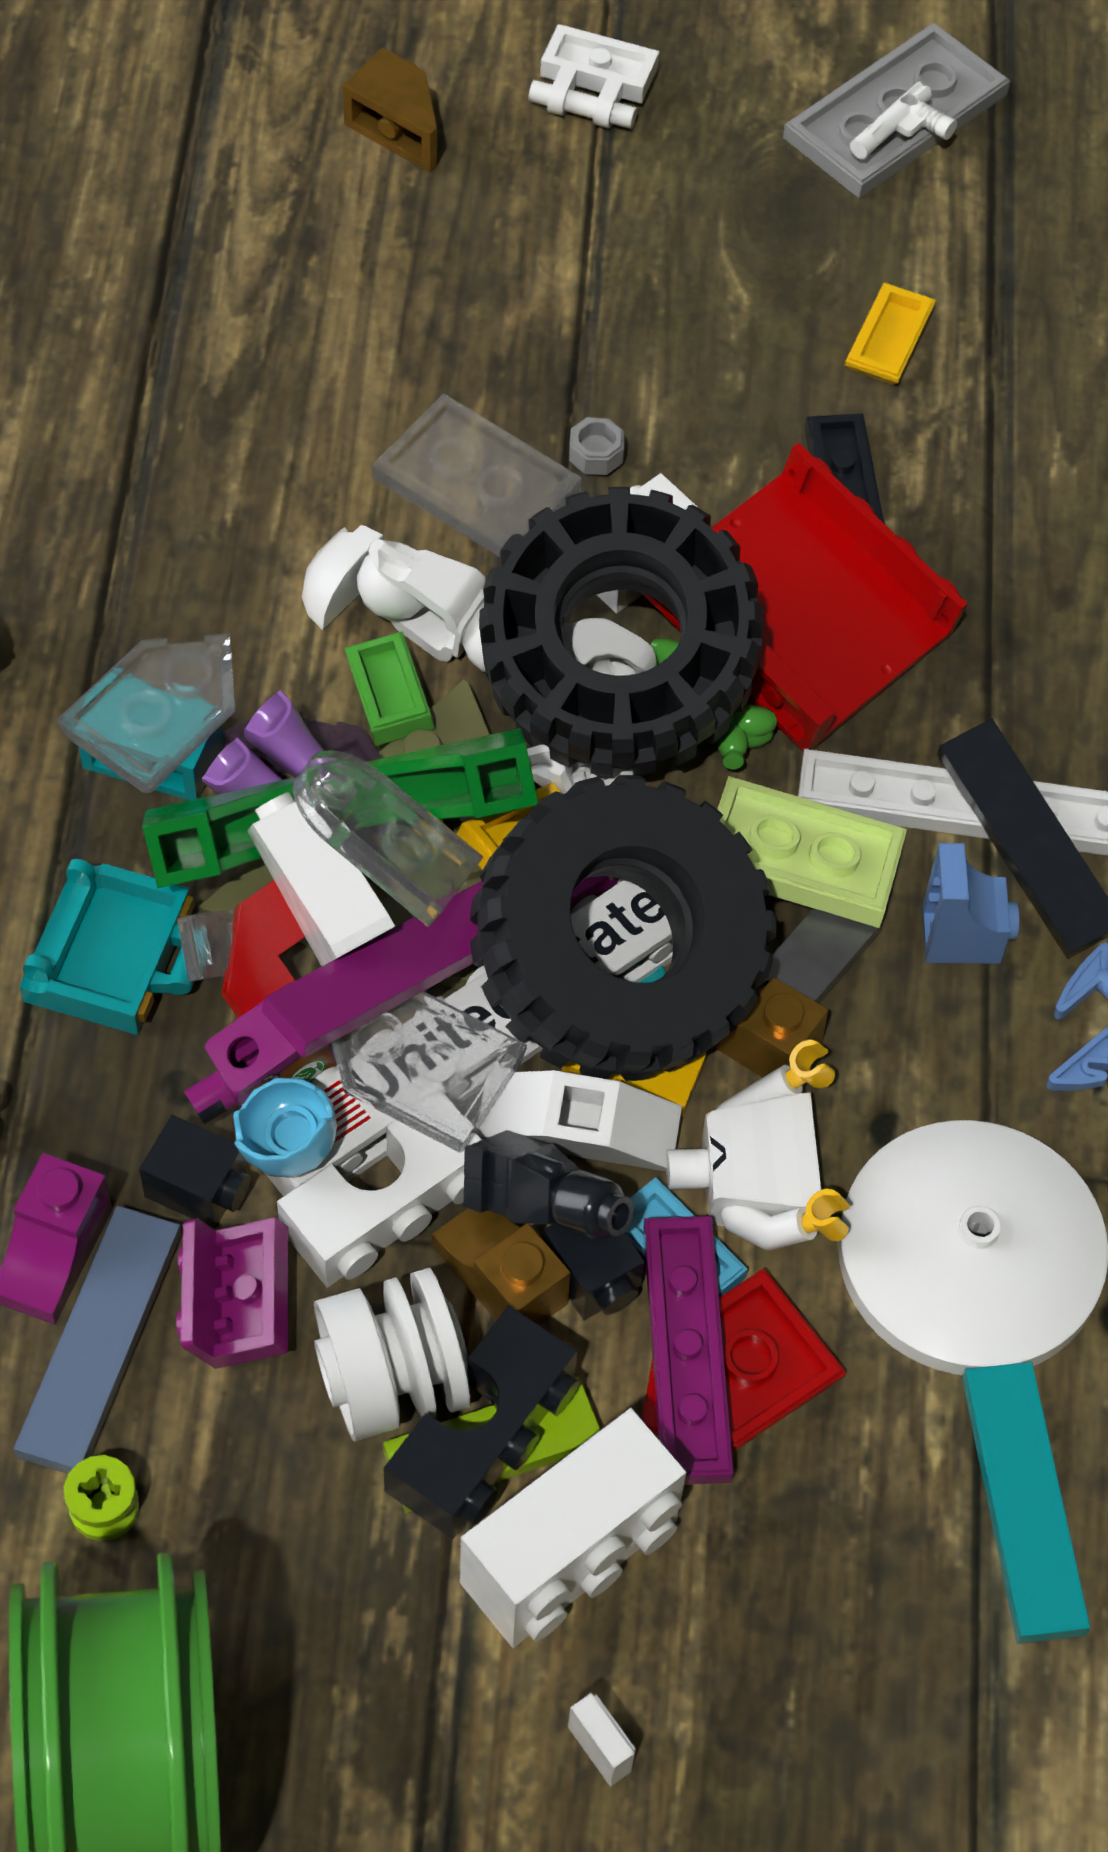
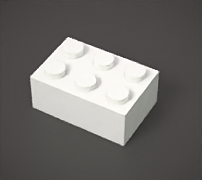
(572, 1529)

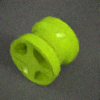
(105, 1514)

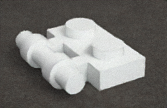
(598, 65)

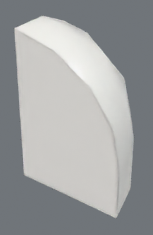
(333, 572)

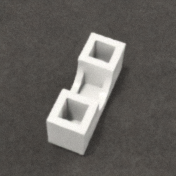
(346, 1227)

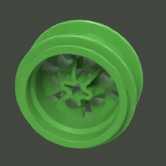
(113, 1718)

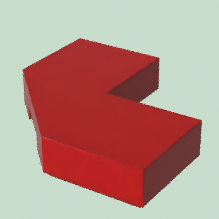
(261, 932)

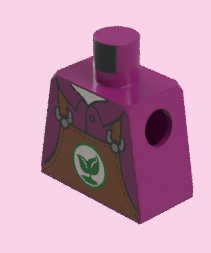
(247, 1057)

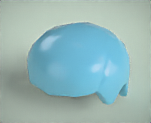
(285, 1127)

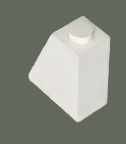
(318, 884)

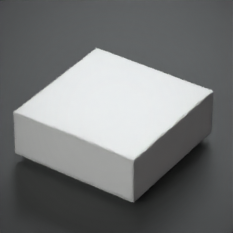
(601, 1738)

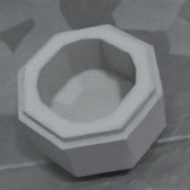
(596, 446)

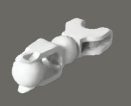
(440, 603)

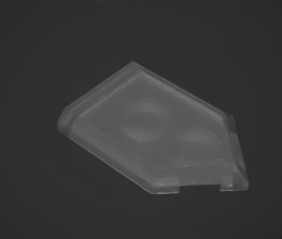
(154, 708)
(429, 1067)

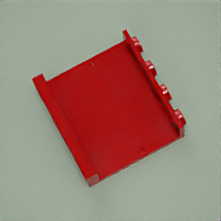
(838, 597)

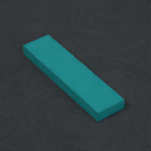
(1025, 1503)

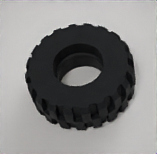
(602, 548)
(695, 876)

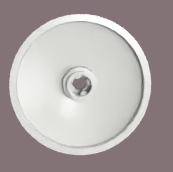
(965, 1296)

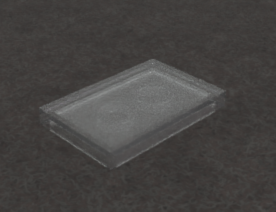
(473, 474)

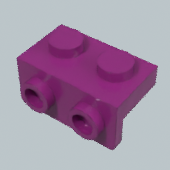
(234, 1291)

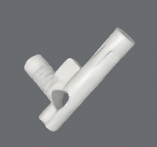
(907, 117)

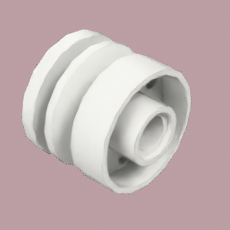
(398, 1352)

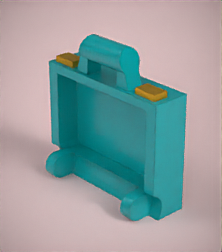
(109, 947)

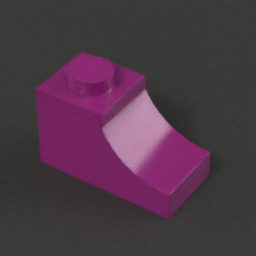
(52, 1236)

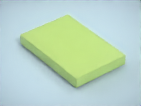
(815, 850)

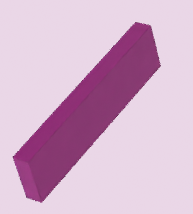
(688, 1346)

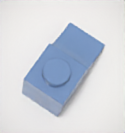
(965, 911)

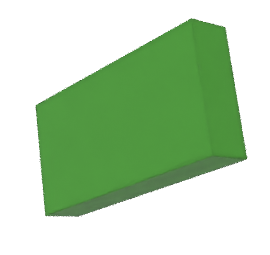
(389, 688)

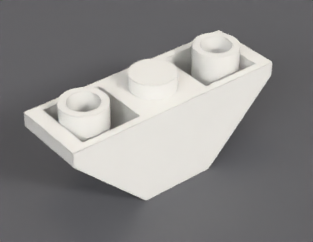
(587, 1117)

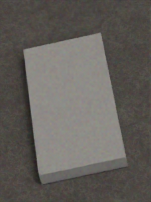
(959, 86)

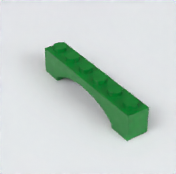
(448, 780)

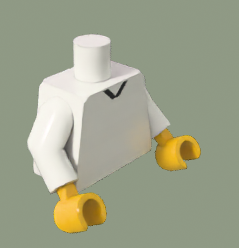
(764, 1159)

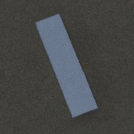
(98, 1340)

